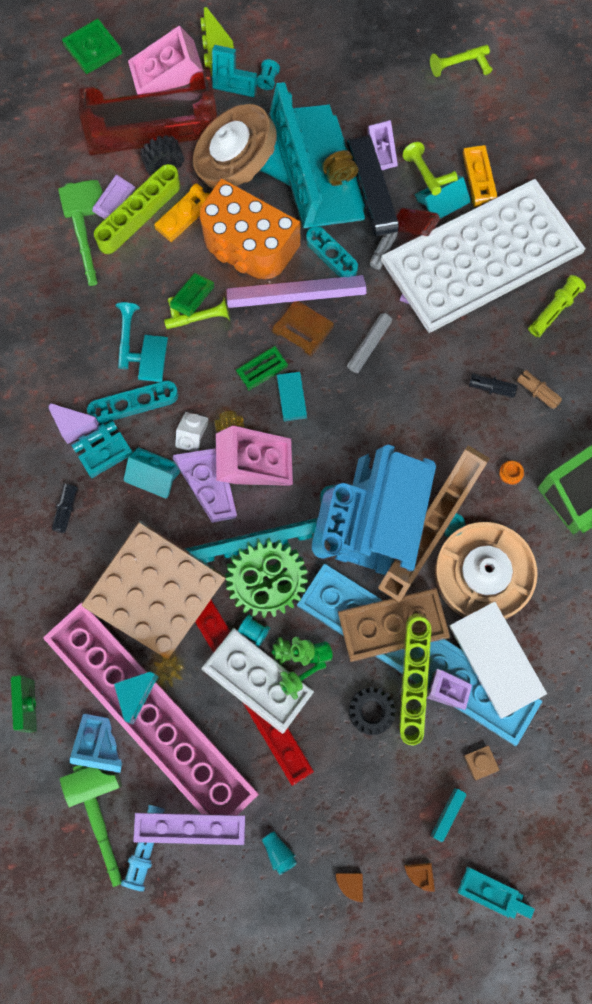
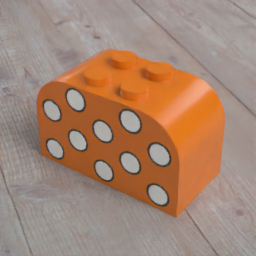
(248, 231)

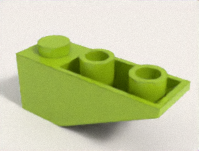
(214, 36)

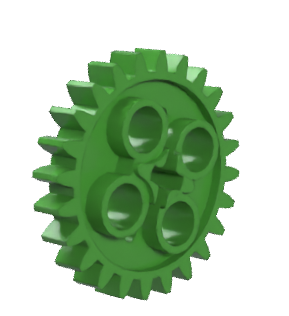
(276, 595)

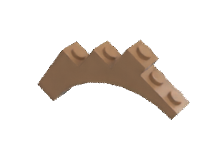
(437, 519)

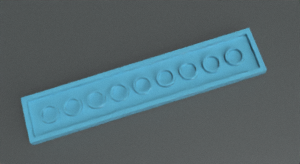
(335, 592)

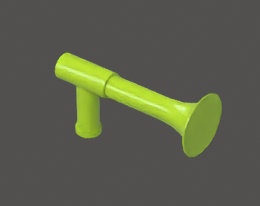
(438, 64)
(414, 153)
(180, 320)

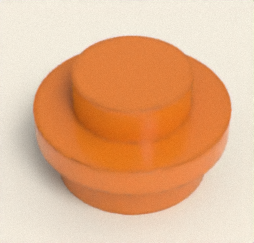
(511, 472)

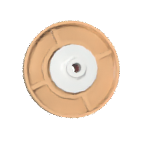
(462, 571)

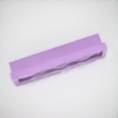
(189, 828)

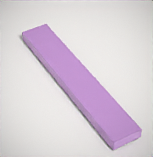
(296, 291)

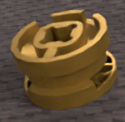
(340, 168)

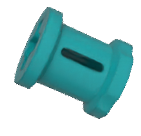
(267, 74)
(254, 630)

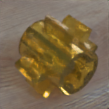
(228, 419)
(174, 674)

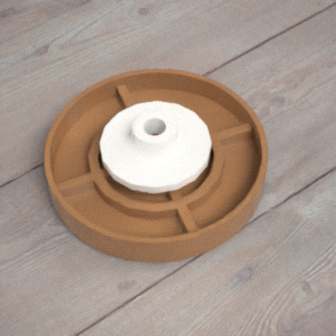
(235, 146)

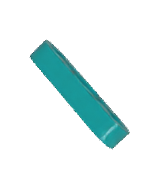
(330, 243)

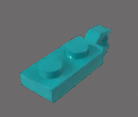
(493, 894)

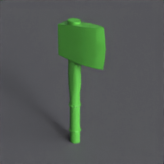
(78, 201)

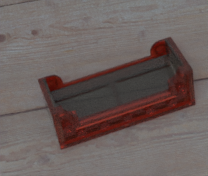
(136, 119)

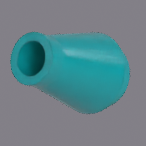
(279, 853)

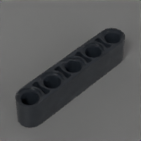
(373, 186)

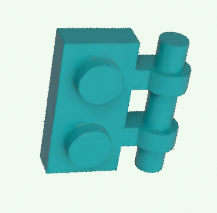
(105, 454)

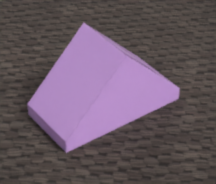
(384, 143)
(72, 423)
(449, 690)

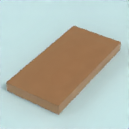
(382, 625)

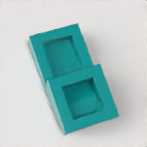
(153, 358)

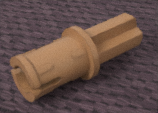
(539, 389)

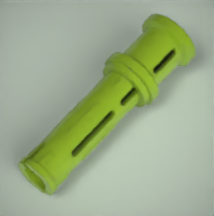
(562, 299)

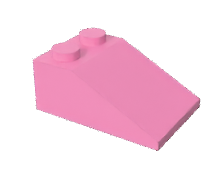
(165, 63)
(253, 458)

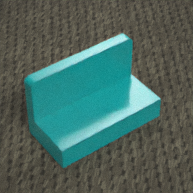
(452, 197)
(151, 472)

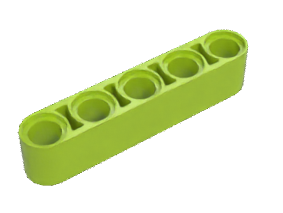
(133, 218)
(415, 691)

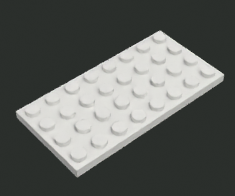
(482, 255)

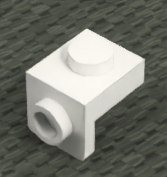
(190, 432)

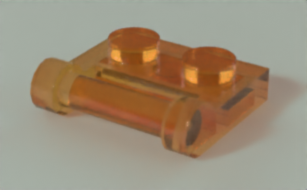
(308, 323)

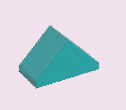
(133, 694)

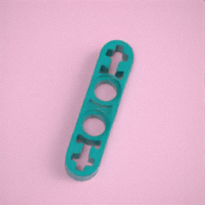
(134, 406)

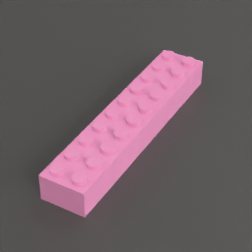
(161, 726)

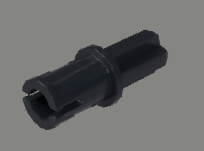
(493, 385)
(64, 508)

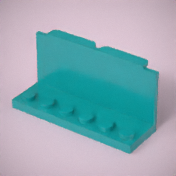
(305, 142)

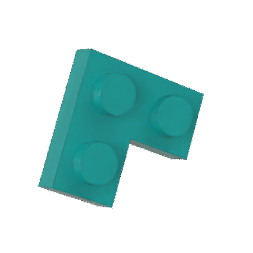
(227, 77)

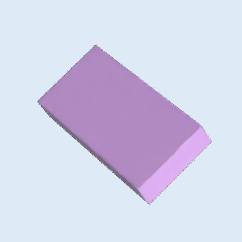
(113, 196)

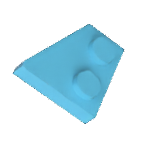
(95, 745)

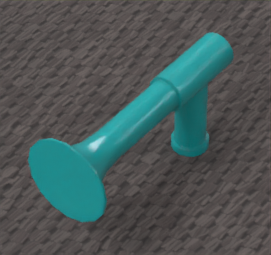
(127, 311)

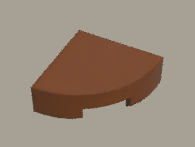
(421, 875)
(351, 885)

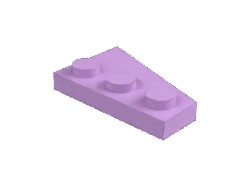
(200, 474)

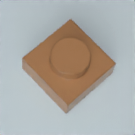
(481, 763)

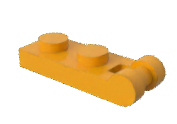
(479, 175)
(182, 214)

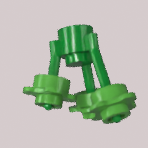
(303, 652)

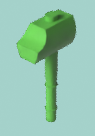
(84, 787)

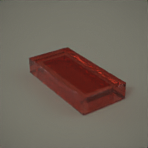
(417, 221)

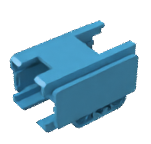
(378, 514)

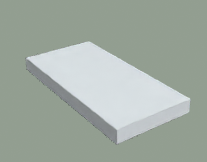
(497, 660)
(255, 680)

